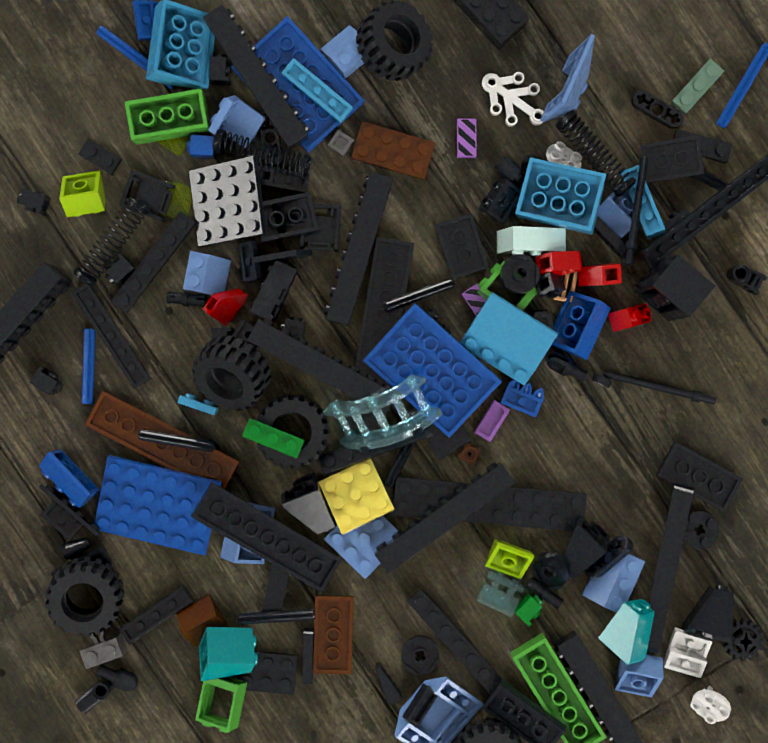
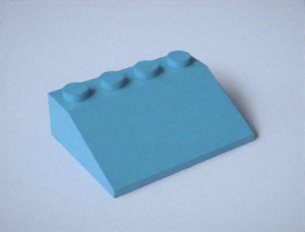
(180, 47)
(561, 195)
(508, 338)

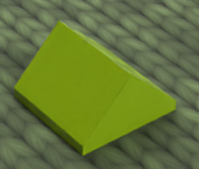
(509, 558)

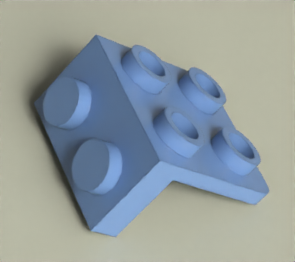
(238, 118)

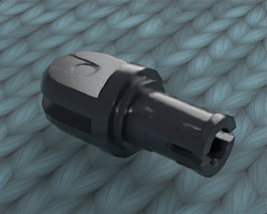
(564, 366)
(119, 678)

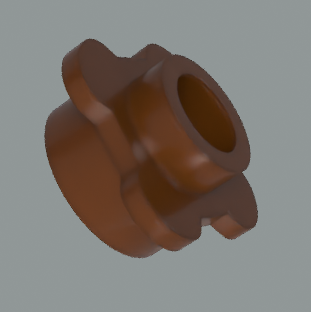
(464, 454)

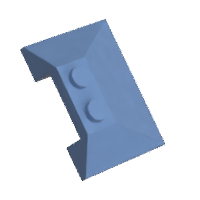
(578, 69)
(444, 719)

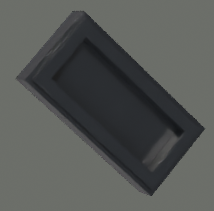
(420, 705)

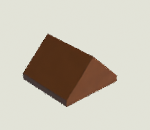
(197, 617)

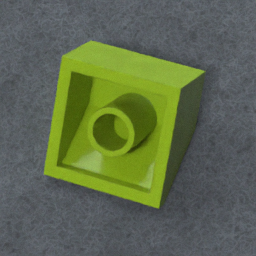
(82, 194)

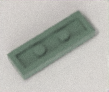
(697, 86)

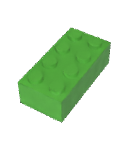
(167, 116)

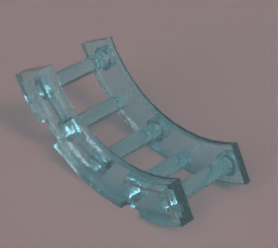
(387, 434)

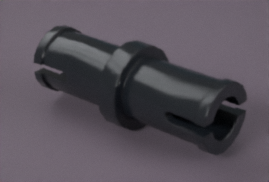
(186, 299)
(544, 593)

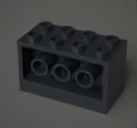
(674, 288)

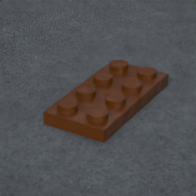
(393, 150)
(333, 634)

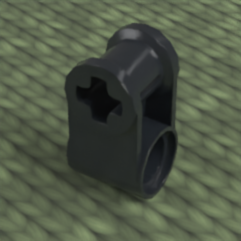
(749, 279)

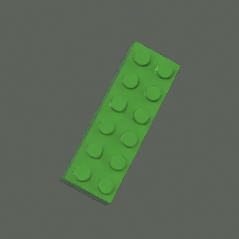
(556, 690)

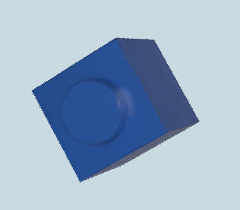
(201, 147)

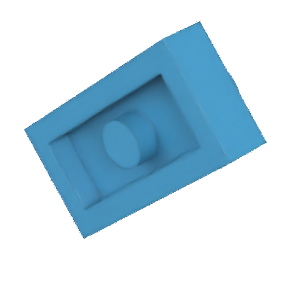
(190, 401)

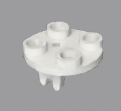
(563, 155)
(711, 705)

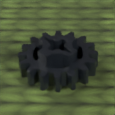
(749, 645)

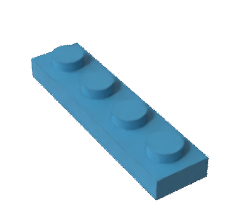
(317, 90)
(649, 215)

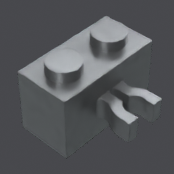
(103, 649)

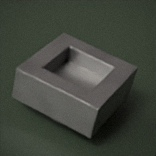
(341, 143)

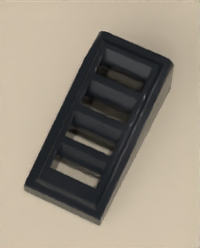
(389, 688)

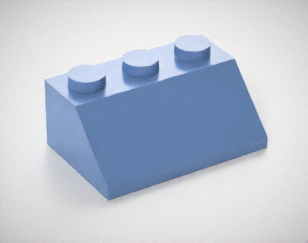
(237, 554)
(616, 584)

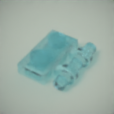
(498, 599)

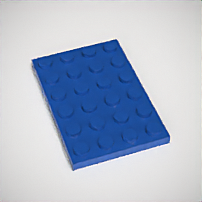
(277, 51)
(453, 374)
(152, 505)

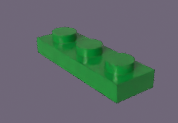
(273, 438)

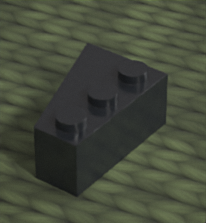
(274, 291)

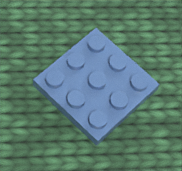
(360, 544)

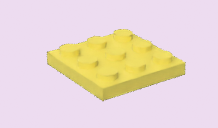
(356, 496)

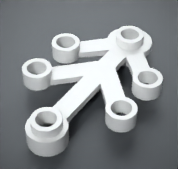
(511, 97)

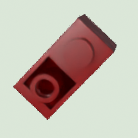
(559, 262)
(600, 275)
(225, 305)
(630, 317)

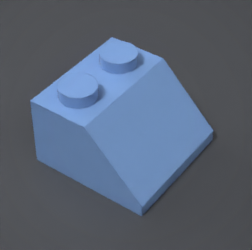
(343, 52)
(617, 213)
(206, 273)
(641, 677)

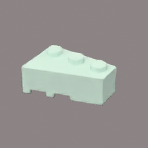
(530, 240)

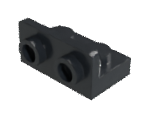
(500, 200)

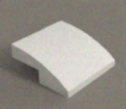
(687, 652)

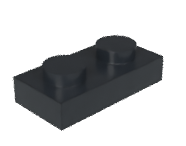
(100, 156)

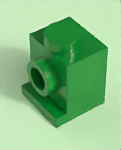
(529, 608)

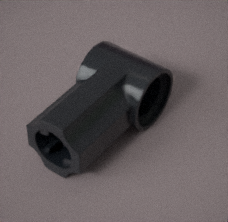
(94, 695)

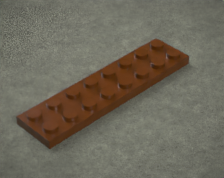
(124, 421)

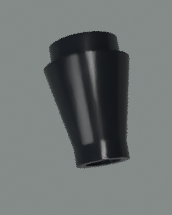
(75, 547)

